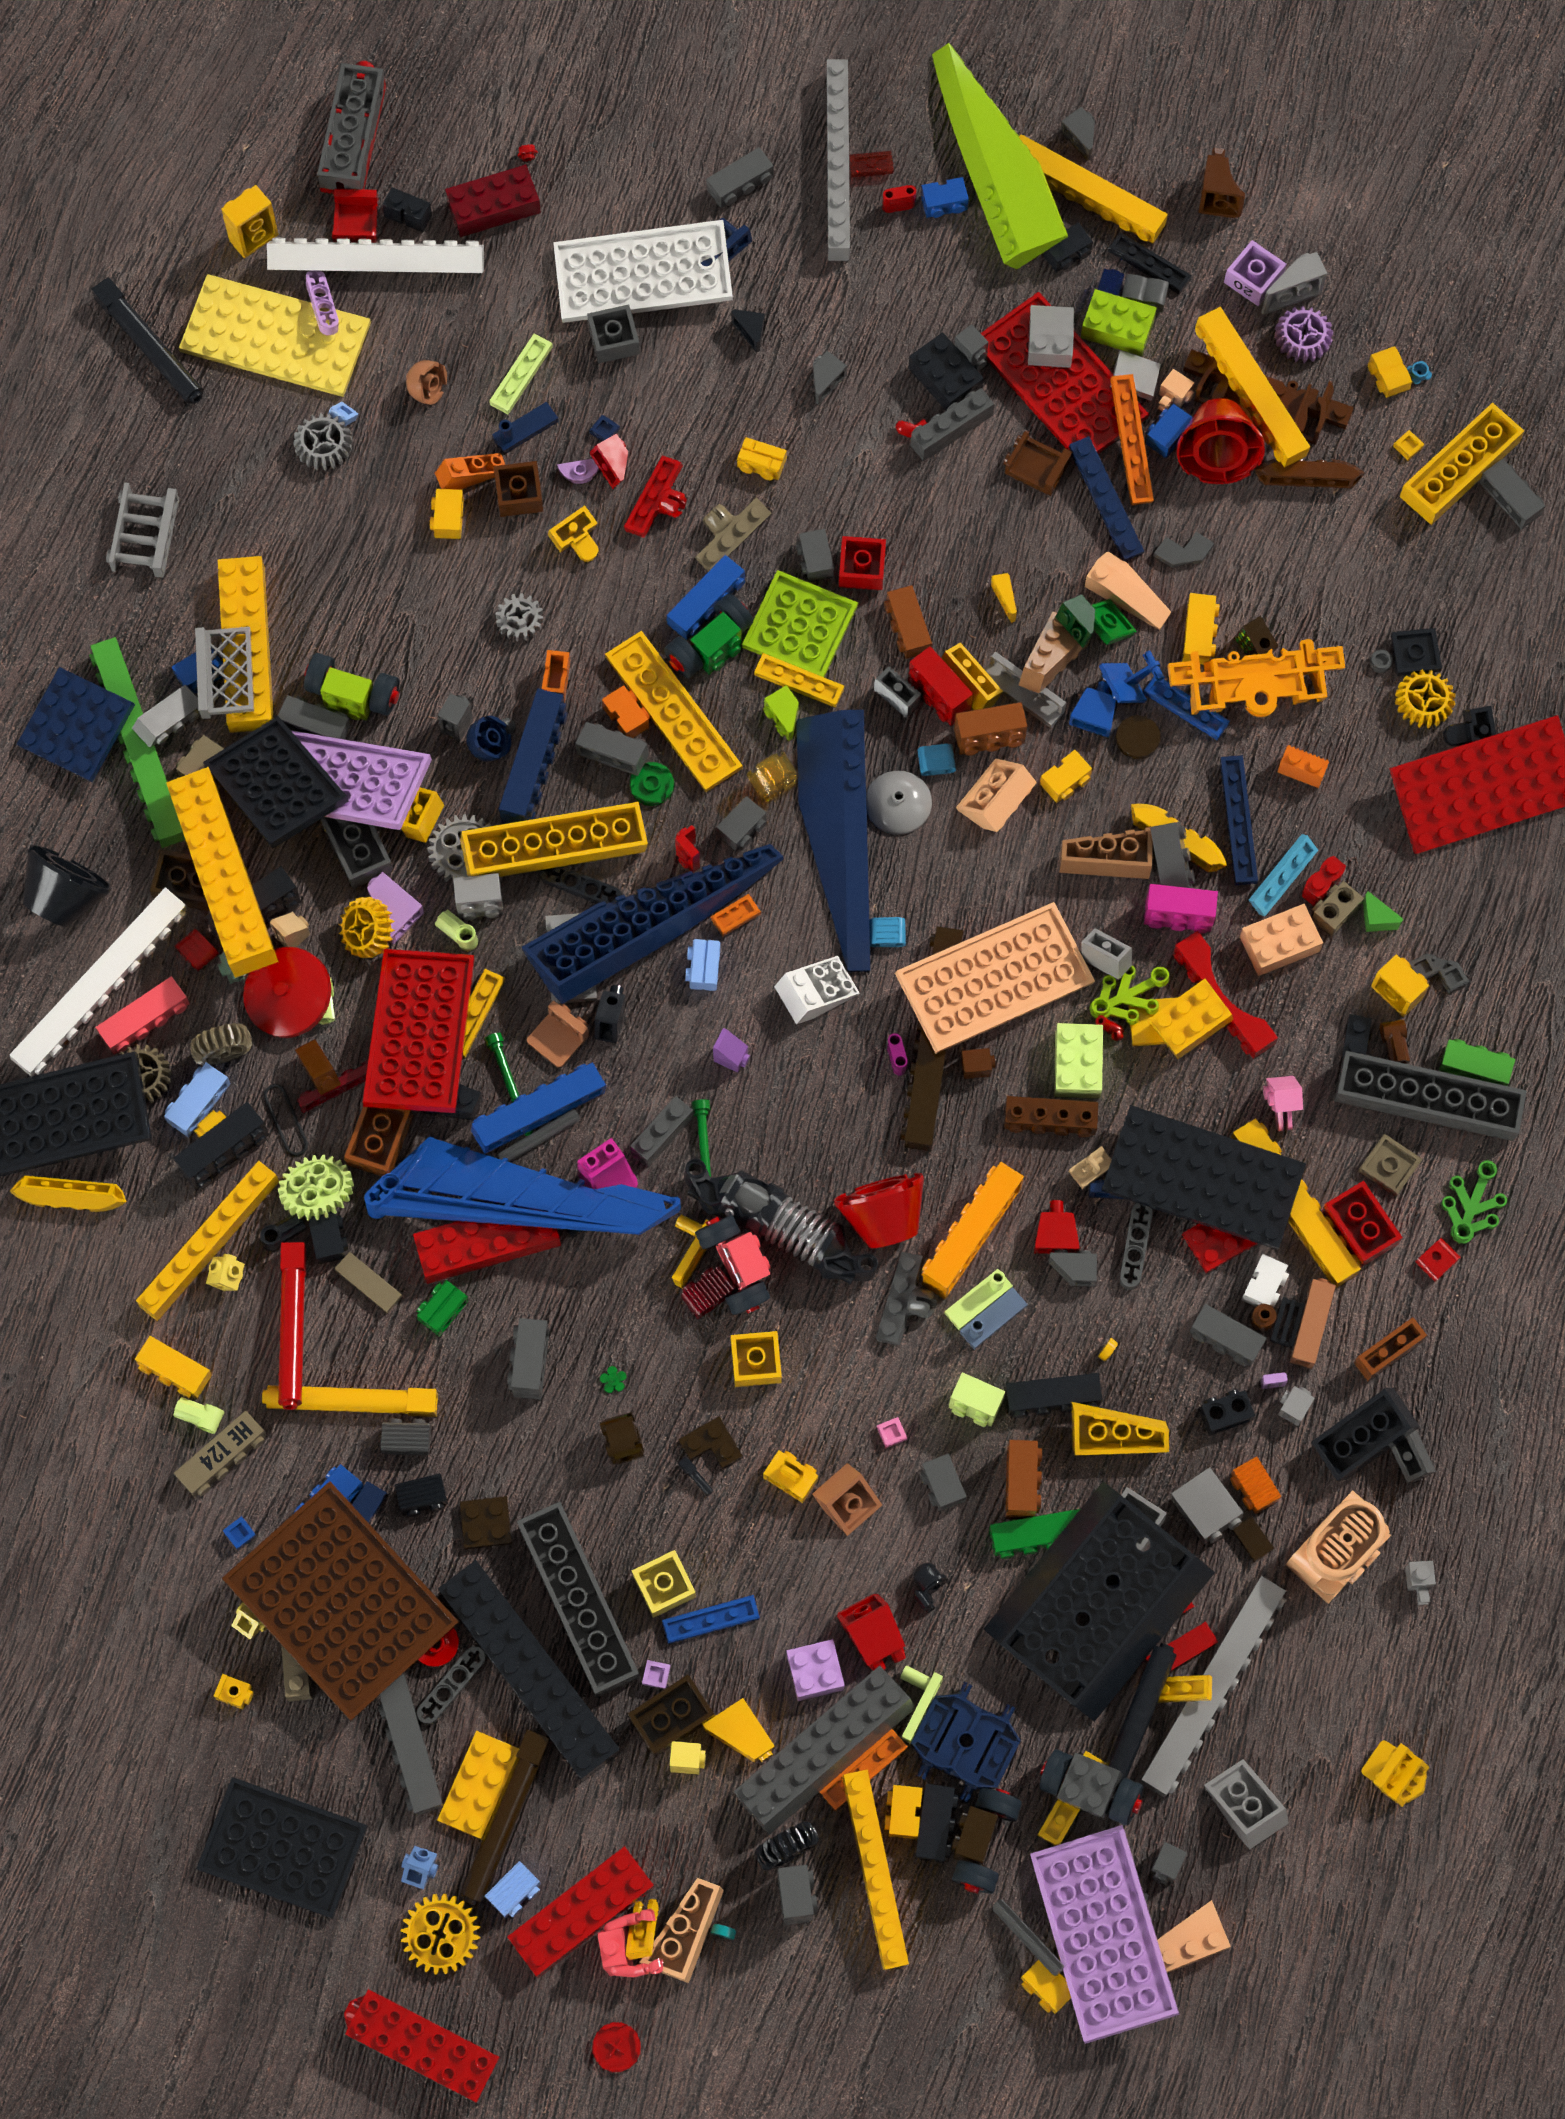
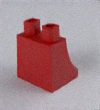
(873, 1631)

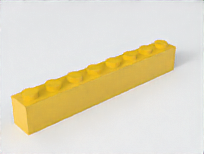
(1098, 194)
(1252, 387)
(1307, 1219)
(207, 1241)
(875, 1869)

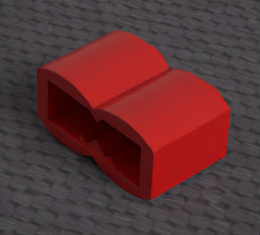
(1322, 881)

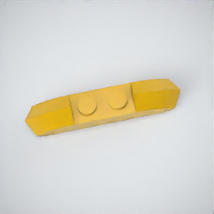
(1202, 851)
(68, 1193)

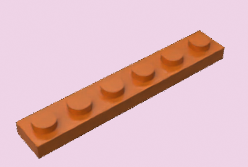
(1132, 439)

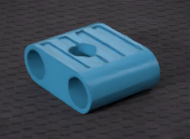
(936, 759)
(887, 932)

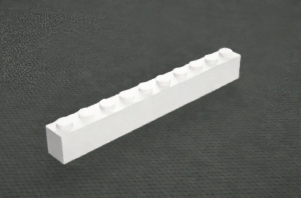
(375, 256)
(98, 982)

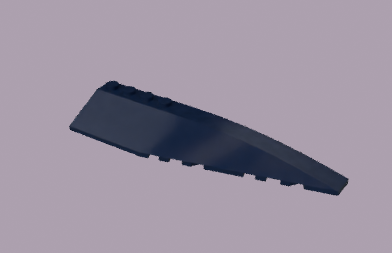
(836, 822)
(633, 926)

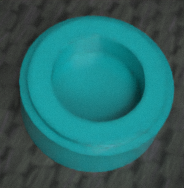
(723, 1931)

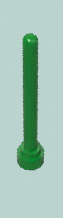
(495, 1044)
(700, 1109)

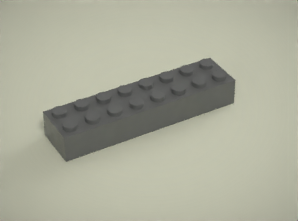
(1430, 1096)
(578, 1599)
(824, 1750)

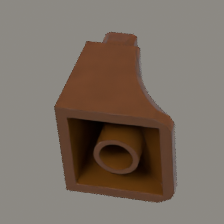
(1219, 190)

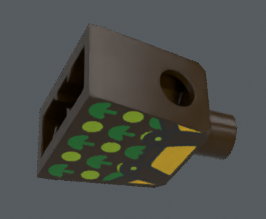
(1256, 638)

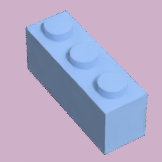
(196, 1099)

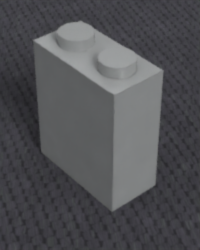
(1207, 1506)

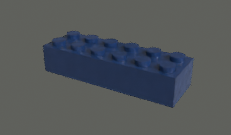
(533, 757)

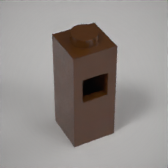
(318, 1067)

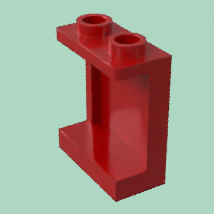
(355, 215)

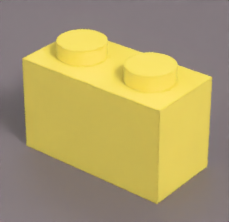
(686, 1758)

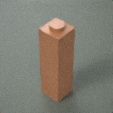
(1312, 1323)

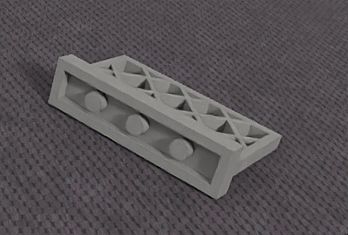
(205, 676)

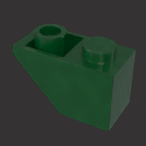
(1077, 618)

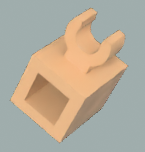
(1175, 390)

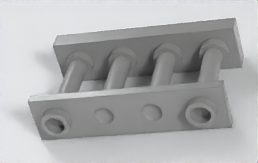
(160, 542)

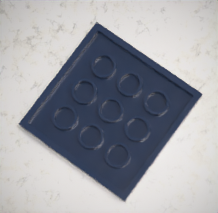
(75, 724)

